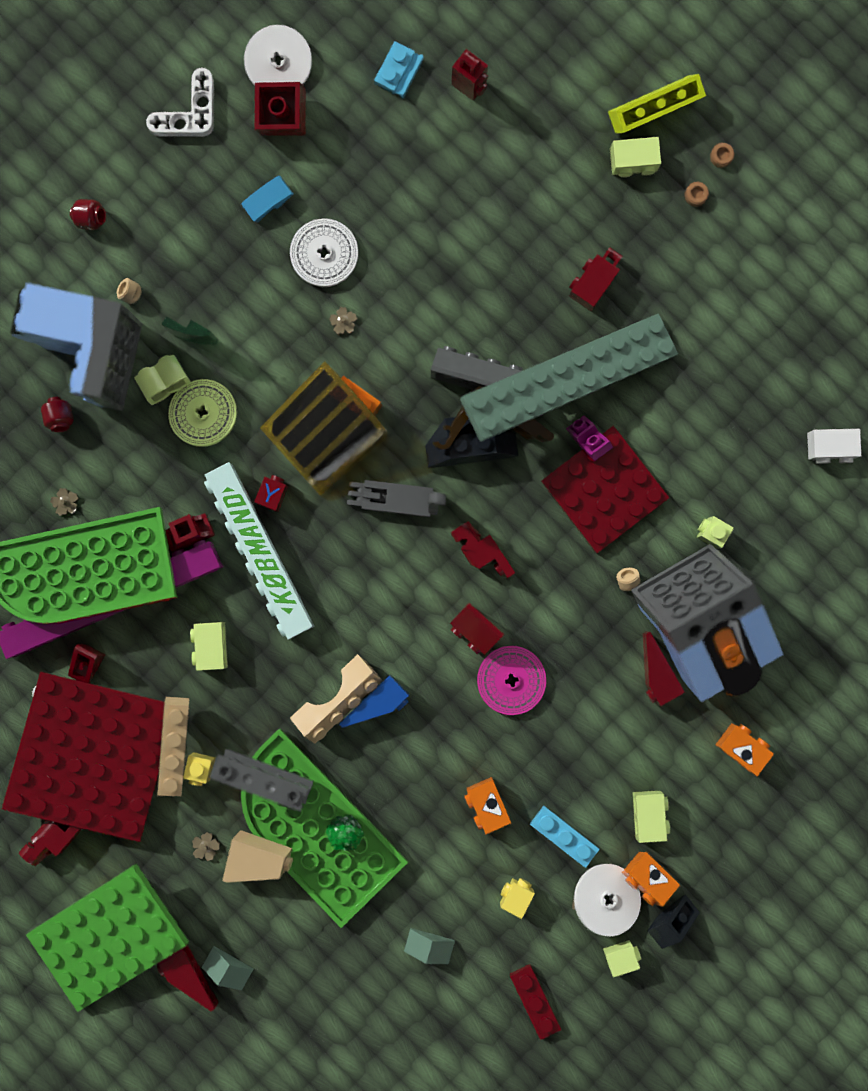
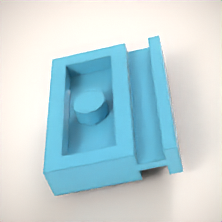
(398, 69)

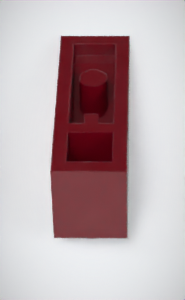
(659, 677)
(186, 975)

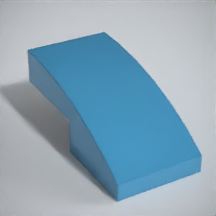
(266, 198)

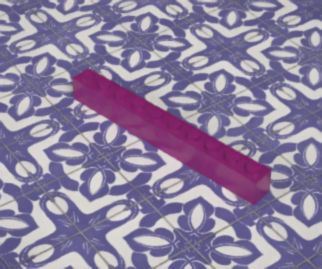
(27, 635)

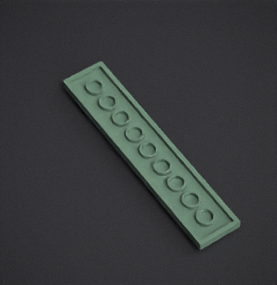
(568, 377)

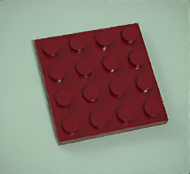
(605, 494)

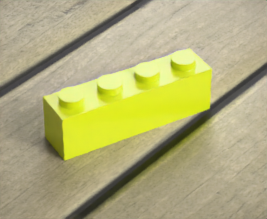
(657, 103)

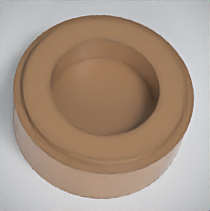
(722, 155)
(696, 194)

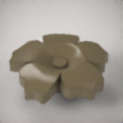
(343, 321)
(65, 502)
(205, 846)

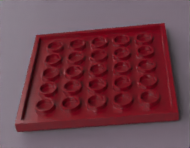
(88, 757)

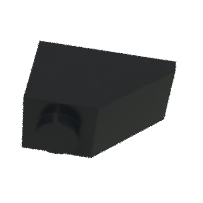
(674, 922)

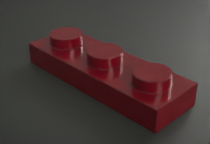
(535, 1001)

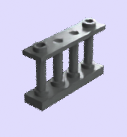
(262, 779)

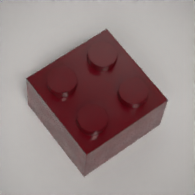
(280, 108)

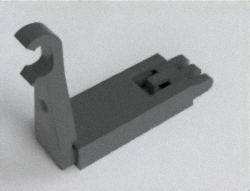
(397, 498)

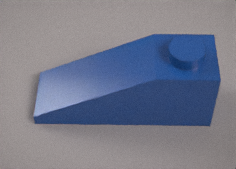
(382, 700)

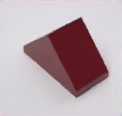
(85, 663)

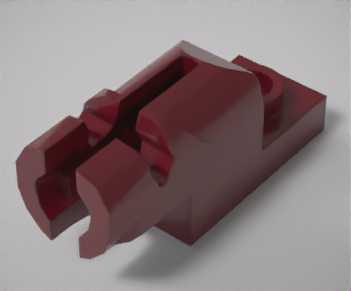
(482, 551)
(48, 839)

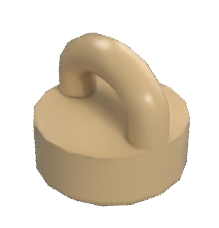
(127, 289)
(628, 579)

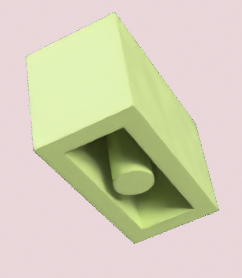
(635, 156)
(209, 646)
(650, 816)

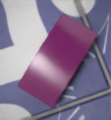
(589, 438)

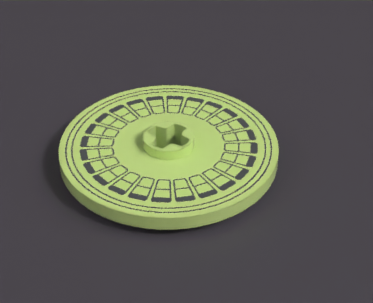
(211, 427)

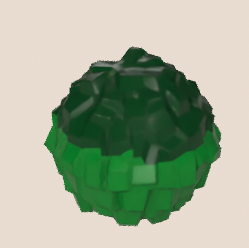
(344, 833)

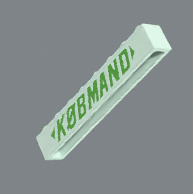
(259, 551)

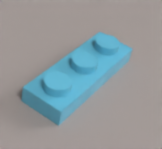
(564, 836)

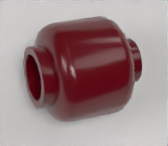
(88, 214)
(57, 414)

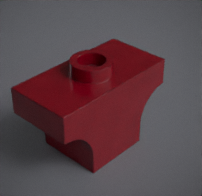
(188, 531)

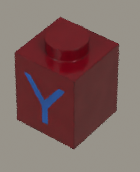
(271, 493)

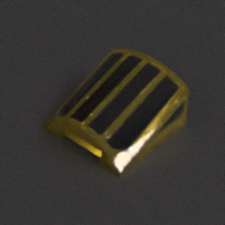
(324, 429)

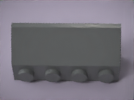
(468, 369)

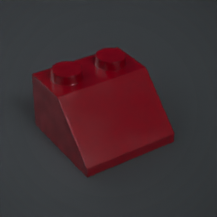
(476, 629)

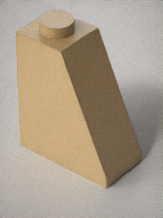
(256, 859)

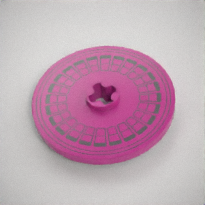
(501, 695)

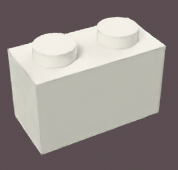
(834, 444)

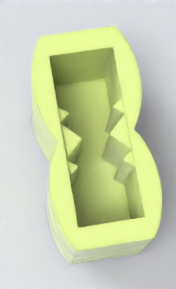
(162, 379)

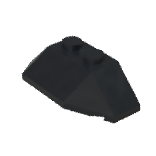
(467, 446)

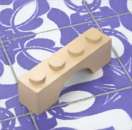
(357, 682)
(173, 746)

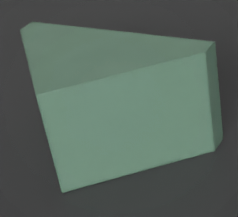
(429, 947)
(226, 969)

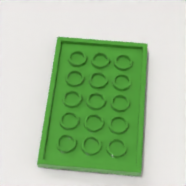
(107, 938)

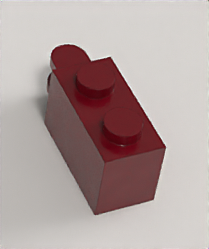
(470, 75)
(595, 280)

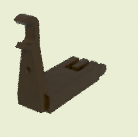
(529, 430)

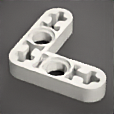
(192, 118)

